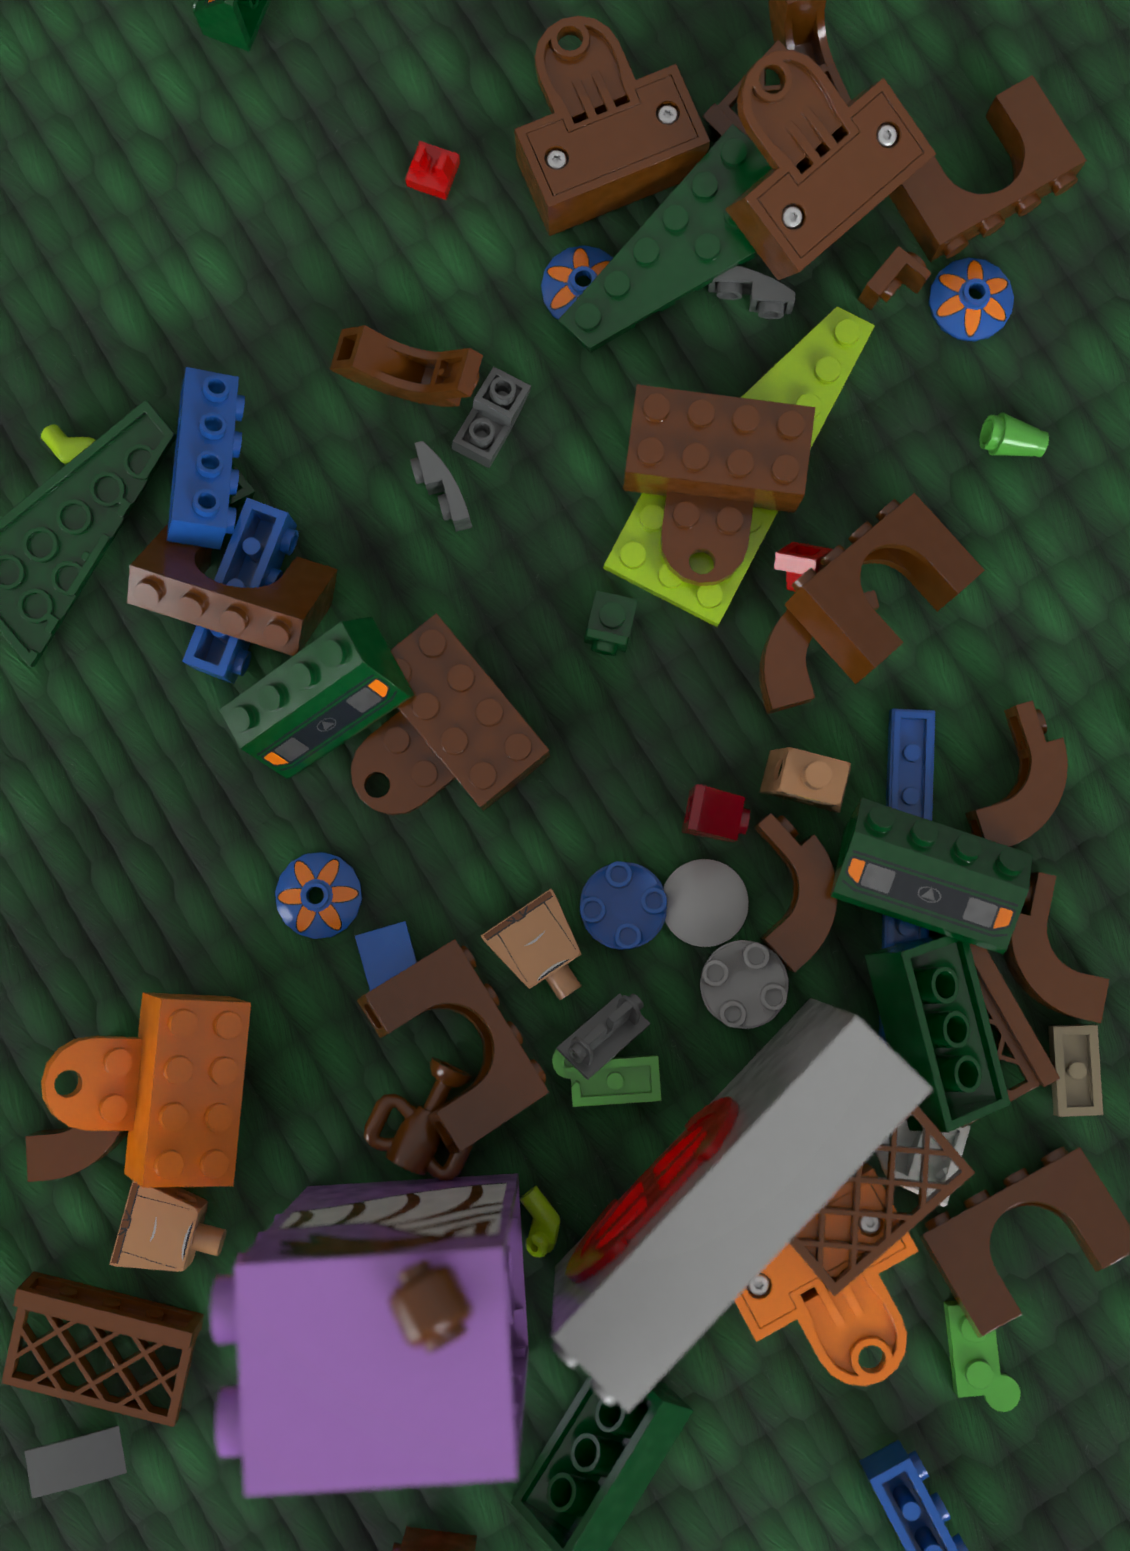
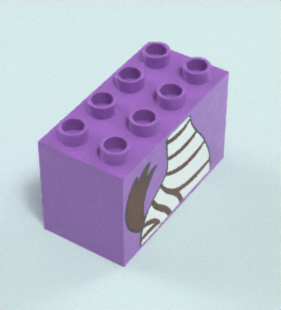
(323, 1368)

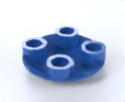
(623, 905)

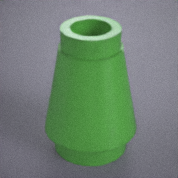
(1012, 437)

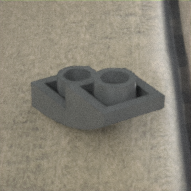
(766, 294)
(491, 417)
(437, 478)
(75, 1461)

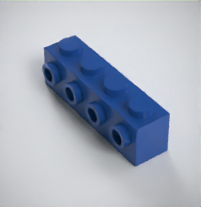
(204, 459)
(250, 561)
(912, 1511)

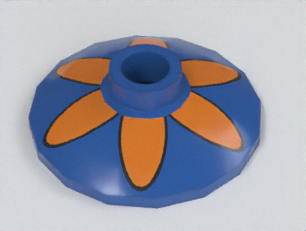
(559, 276)
(960, 313)
(340, 899)

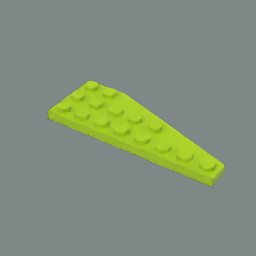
(805, 376)

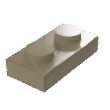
(1077, 1062)

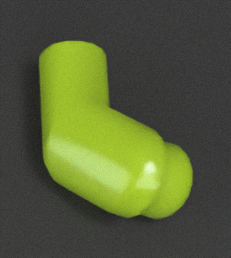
(61, 445)
(544, 1224)

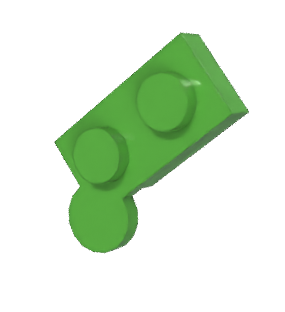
(618, 1082)
(976, 1363)

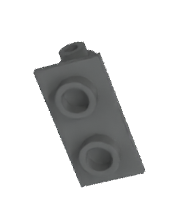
(604, 1034)

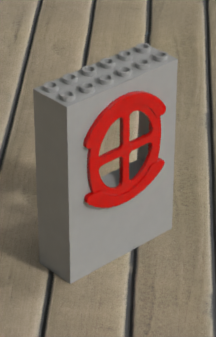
(727, 1198)

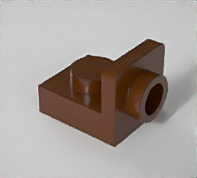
(898, 269)

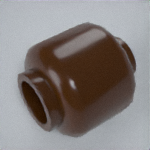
(430, 1306)

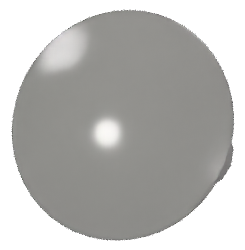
(705, 902)
(744, 984)

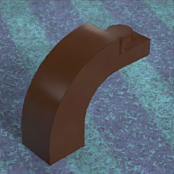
(802, 29)
(404, 370)
(783, 663)
(1038, 785)
(812, 908)
(1038, 967)
(66, 1151)

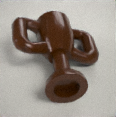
(416, 1137)

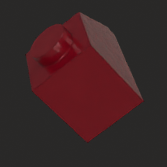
(715, 814)

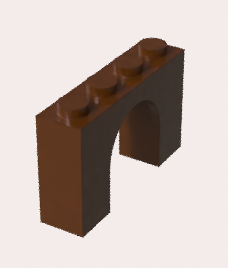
(1042, 162)
(833, 600)
(276, 616)
(507, 1076)
(1065, 1188)

